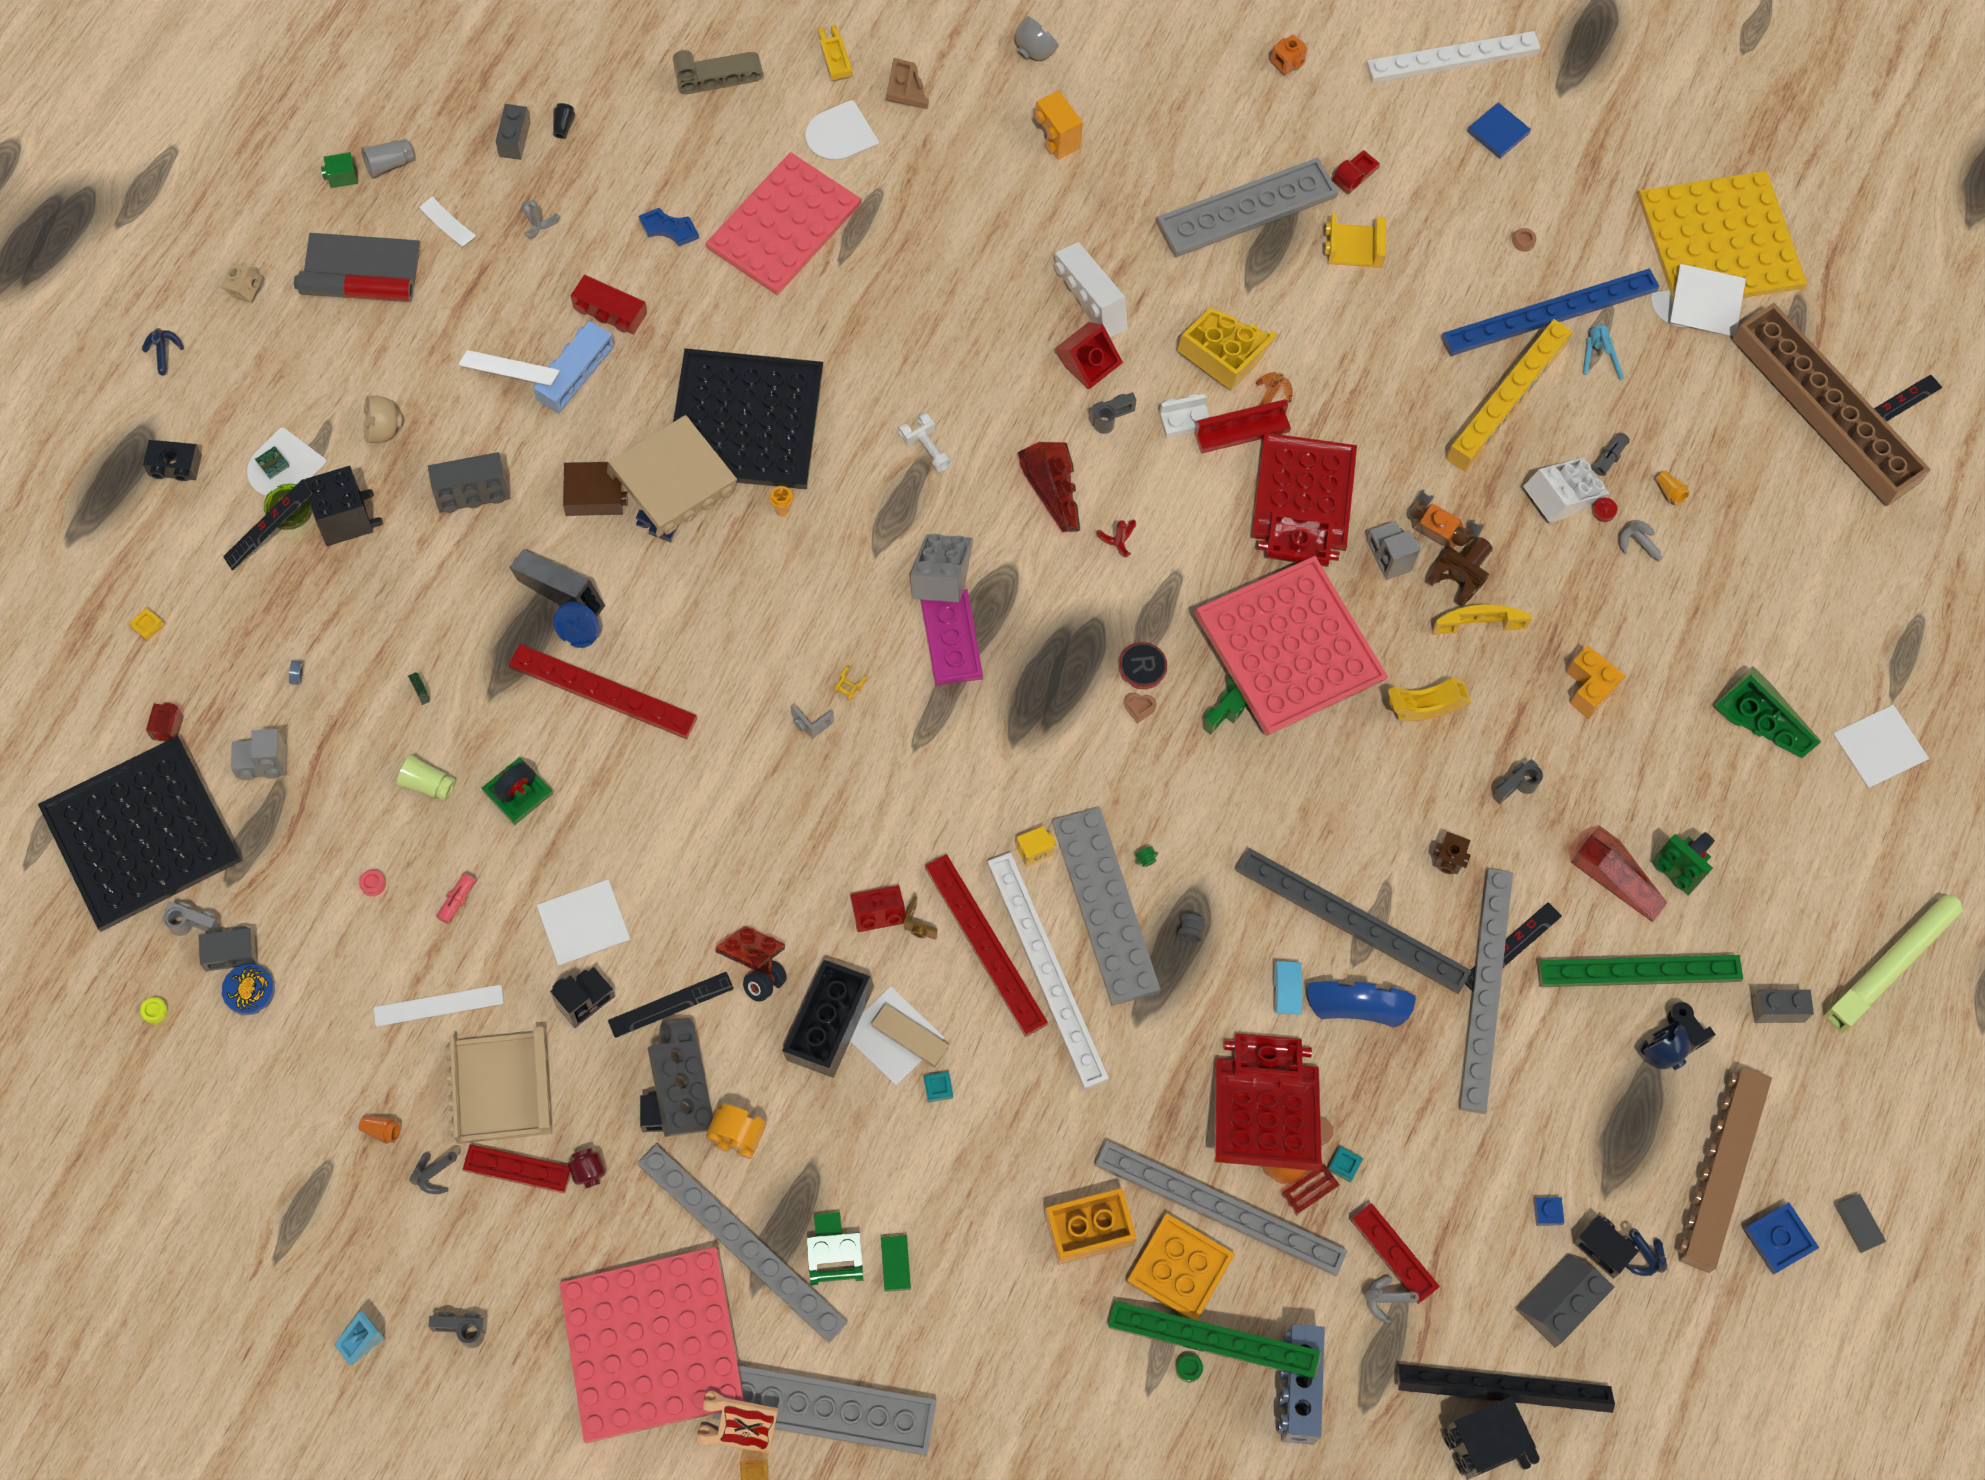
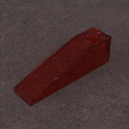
(1049, 472)

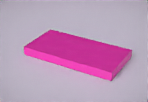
(952, 641)

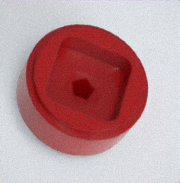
(1604, 509)

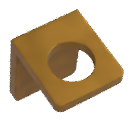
(918, 929)

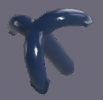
(158, 337)
(1657, 1263)

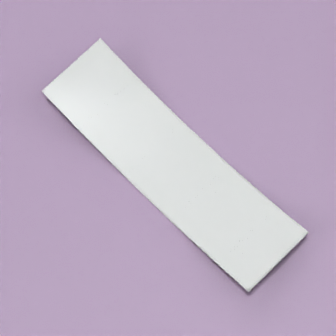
(446, 221)

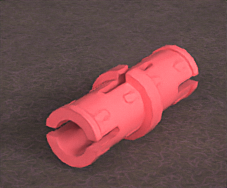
(455, 898)

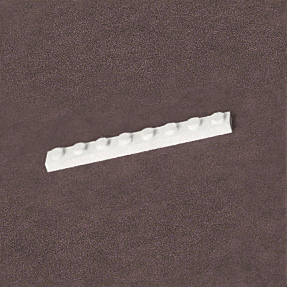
(1453, 57)

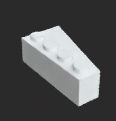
(1092, 288)

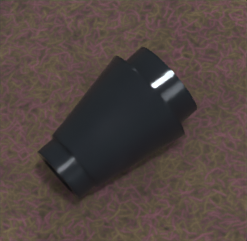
(562, 119)

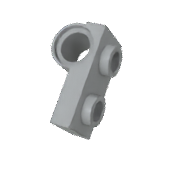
(203, 921)

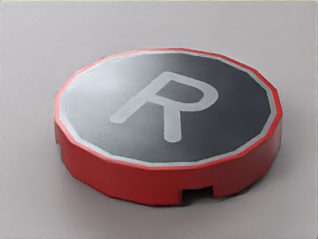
(1143, 665)

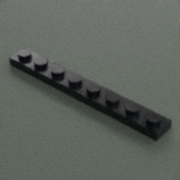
(1499, 1387)

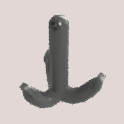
(421, 1176)

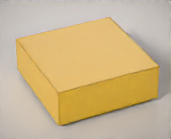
(146, 624)

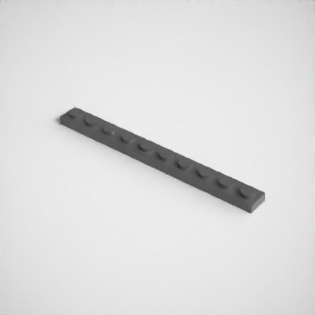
(1354, 921)

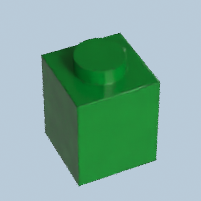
(339, 170)

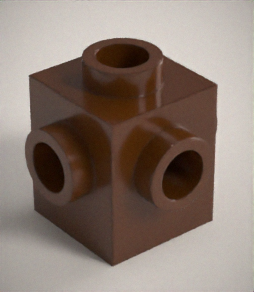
(1451, 854)

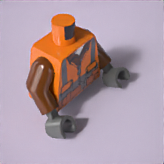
(1441, 525)

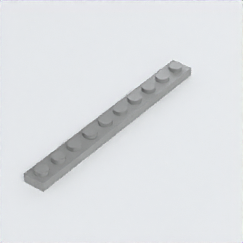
(1486, 991)
(1221, 1208)
(742, 1244)

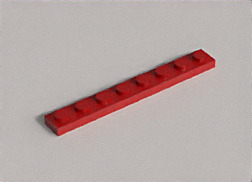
(603, 691)
(986, 945)

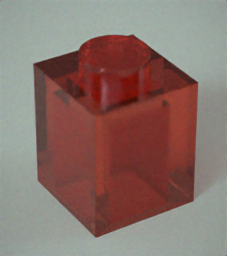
(164, 722)

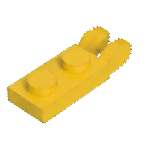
(835, 54)

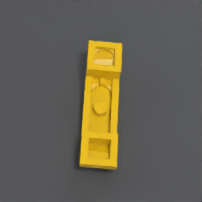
(1485, 613)

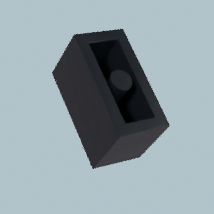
(1606, 1246)

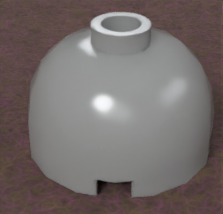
(1034, 40)

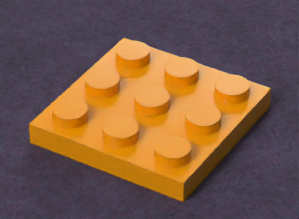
(1180, 1268)

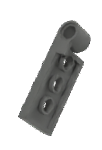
(680, 1037)

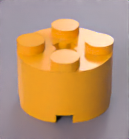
(735, 1130)

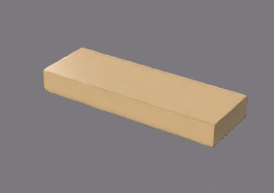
(910, 1035)

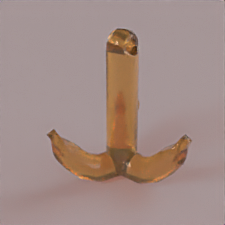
(1276, 381)

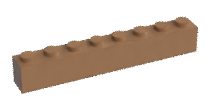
(1725, 1169)

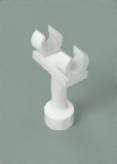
(941, 461)

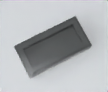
(1860, 1223)

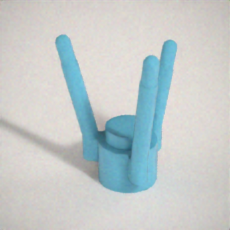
(1601, 340)

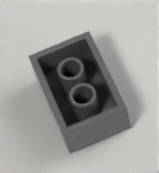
(469, 482)

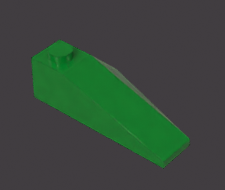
(1762, 709)

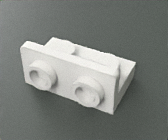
(1181, 415)

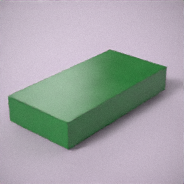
(895, 1263)

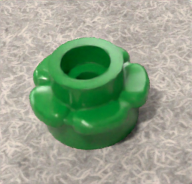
(1146, 856)

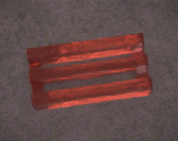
(1292, 1202)

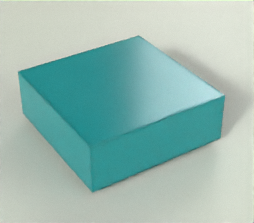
(938, 1087)
(1345, 1164)

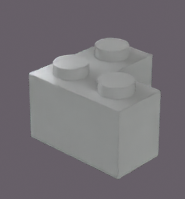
(1393, 549)
(259, 757)

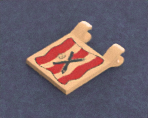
(741, 1424)

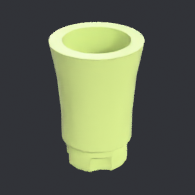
(425, 779)

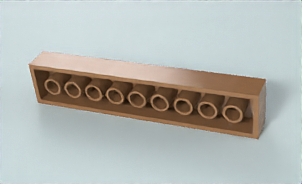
(1831, 404)

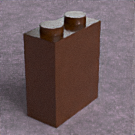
(591, 490)

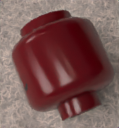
(587, 1168)

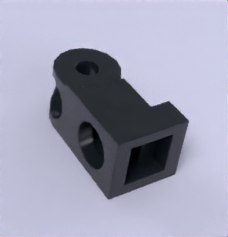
(1684, 1013)

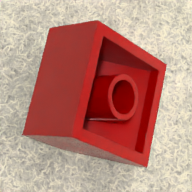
(1089, 354)

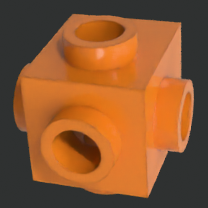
(1289, 54)

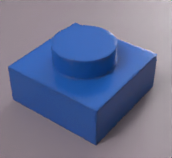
(1549, 1211)

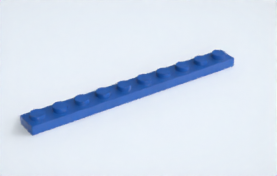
(1543, 313)

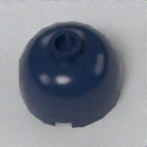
(1668, 1047)

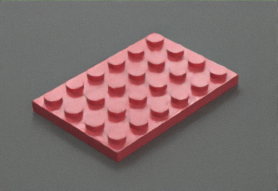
(783, 223)

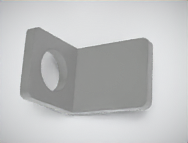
(812, 730)

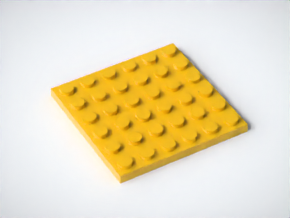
(1725, 228)

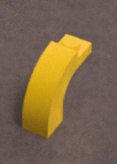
(1429, 702)

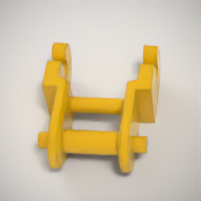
(858, 686)

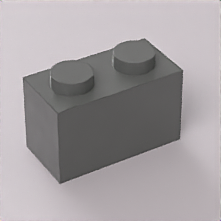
(513, 131)
(227, 948)
(1782, 1006)

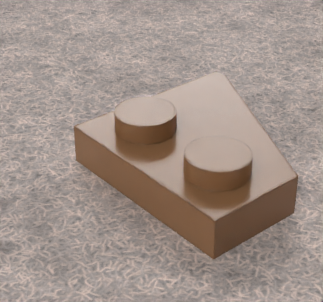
(906, 85)

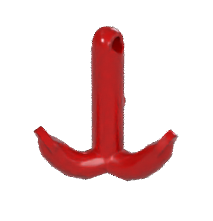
(1121, 536)

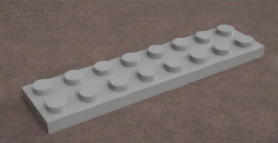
(1247, 207)
(1106, 906)
(842, 1410)

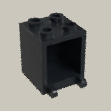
(340, 506)
(1491, 1439)

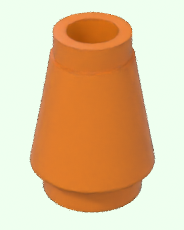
(381, 1128)

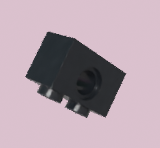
(162, 452)

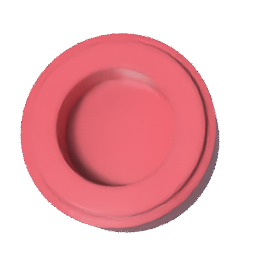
(372, 883)

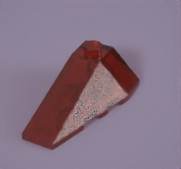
(1613, 867)

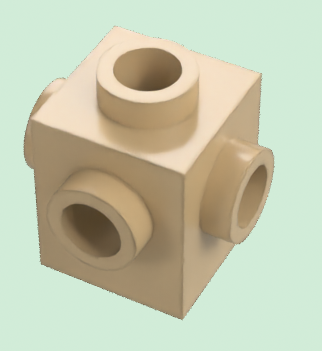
(241, 281)

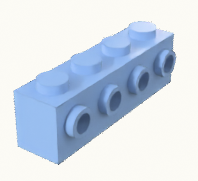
(575, 366)

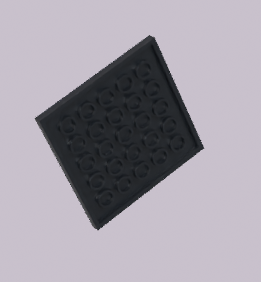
(753, 412)
(139, 833)

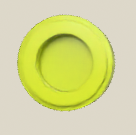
(153, 1010)

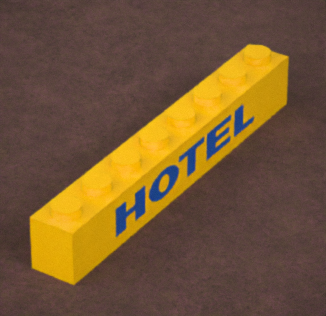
(1509, 395)

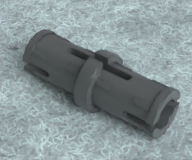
(1611, 454)

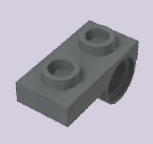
(1117, 407)
(1518, 781)
(448, 1323)

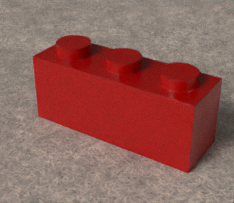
(608, 304)

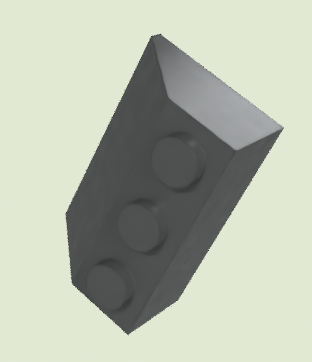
(1565, 1299)

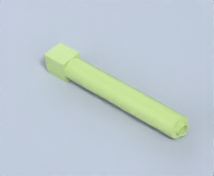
(1894, 963)

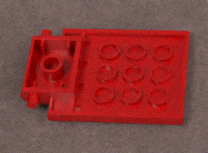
(1304, 498)
(1267, 1104)

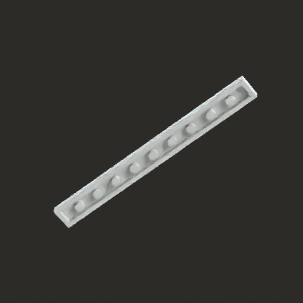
(1047, 971)

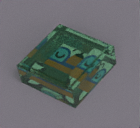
(272, 462)
(419, 688)

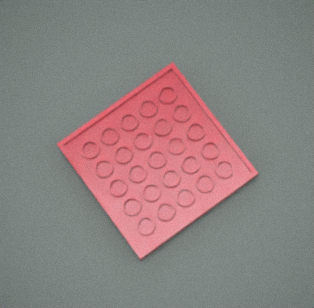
(1290, 645)
(650, 1344)

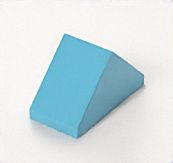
(358, 1338)

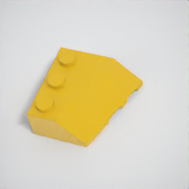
(1224, 346)

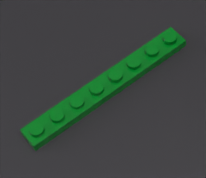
(1640, 971)
(1215, 1340)

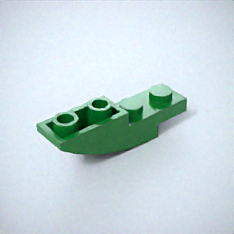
(1230, 707)

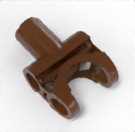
(1464, 568)

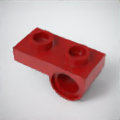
(1354, 172)

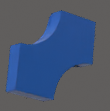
(660, 224)

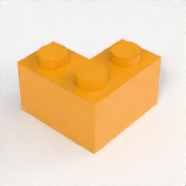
(1061, 124)
(1597, 678)

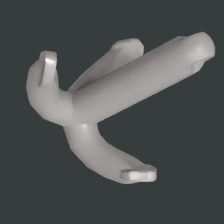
(532, 212)
(1638, 529)
(1376, 1295)

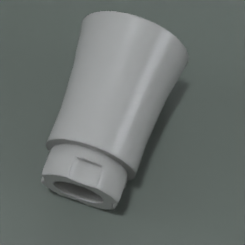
(386, 156)

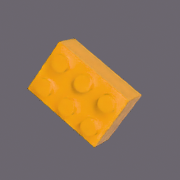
(1090, 1226)

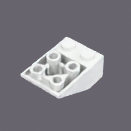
(1565, 489)

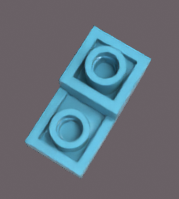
(1288, 987)

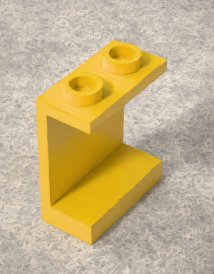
(1356, 243)

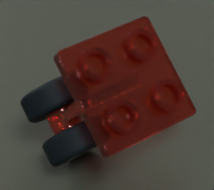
(755, 952)

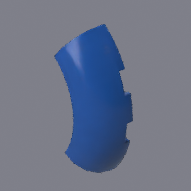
(1361, 1002)

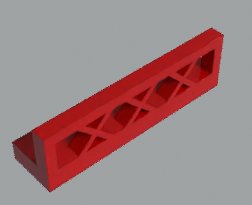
(1241, 426)

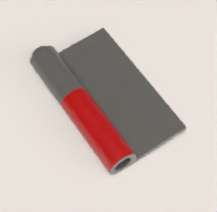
(359, 267)

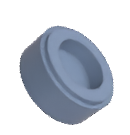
(295, 672)

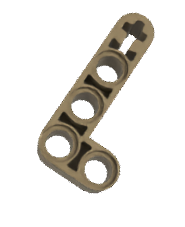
(715, 72)

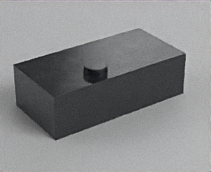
(828, 1018)

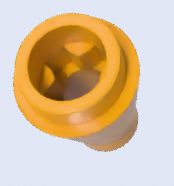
(1673, 488)
(781, 499)

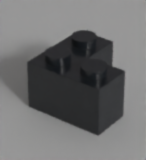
(582, 997)

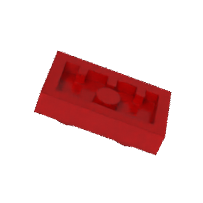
(878, 908)

